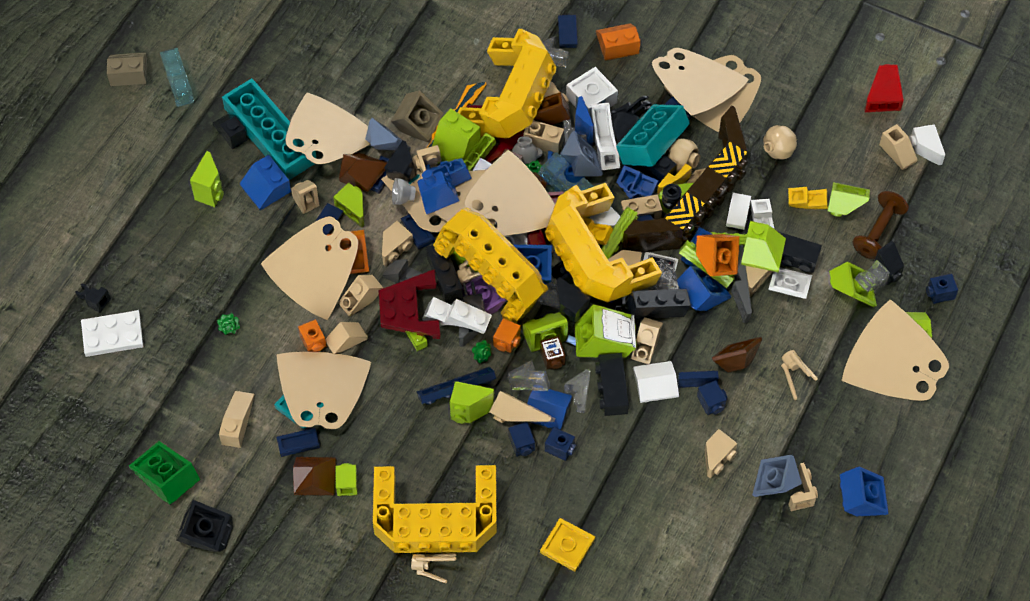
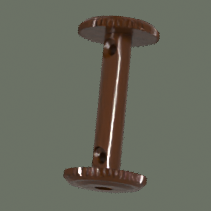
(892, 204)

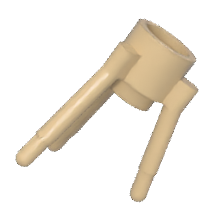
(466, 273)
(793, 362)
(422, 561)

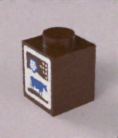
(552, 353)

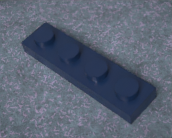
(445, 389)

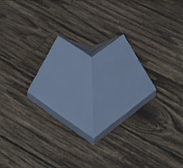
(381, 137)
(581, 156)
(776, 476)

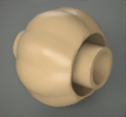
(780, 142)
(683, 152)

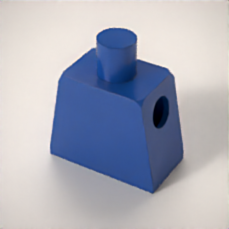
(436, 191)

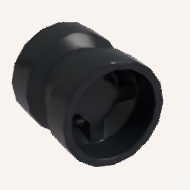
(671, 195)

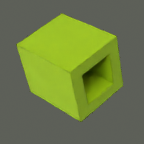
(346, 479)

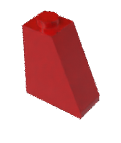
(885, 90)

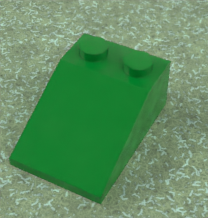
(165, 472)

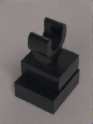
(94, 298)

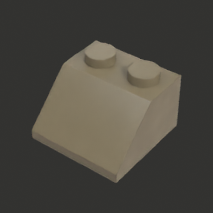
(127, 69)
(417, 116)

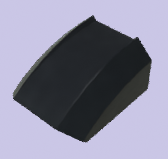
(205, 527)

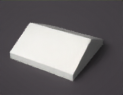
(790, 282)
(656, 381)

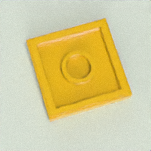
(567, 544)

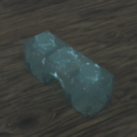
(177, 77)
(554, 171)

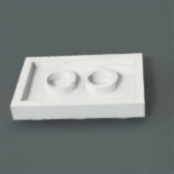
(112, 333)

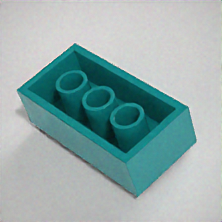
(652, 135)

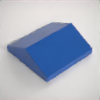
(583, 121)
(551, 403)

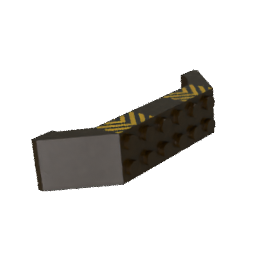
(700, 198)

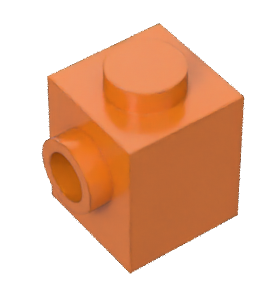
(312, 336)
(507, 336)

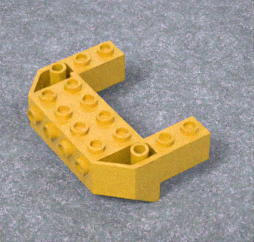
(523, 90)
(582, 253)
(521, 290)
(434, 525)

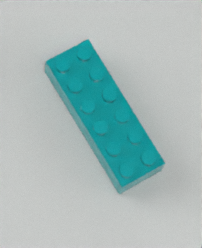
(266, 127)

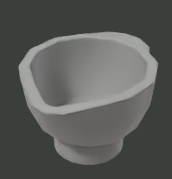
(527, 149)
(402, 192)

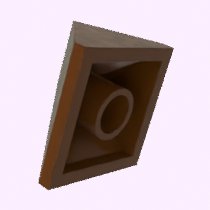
(361, 170)
(737, 355)
(314, 475)

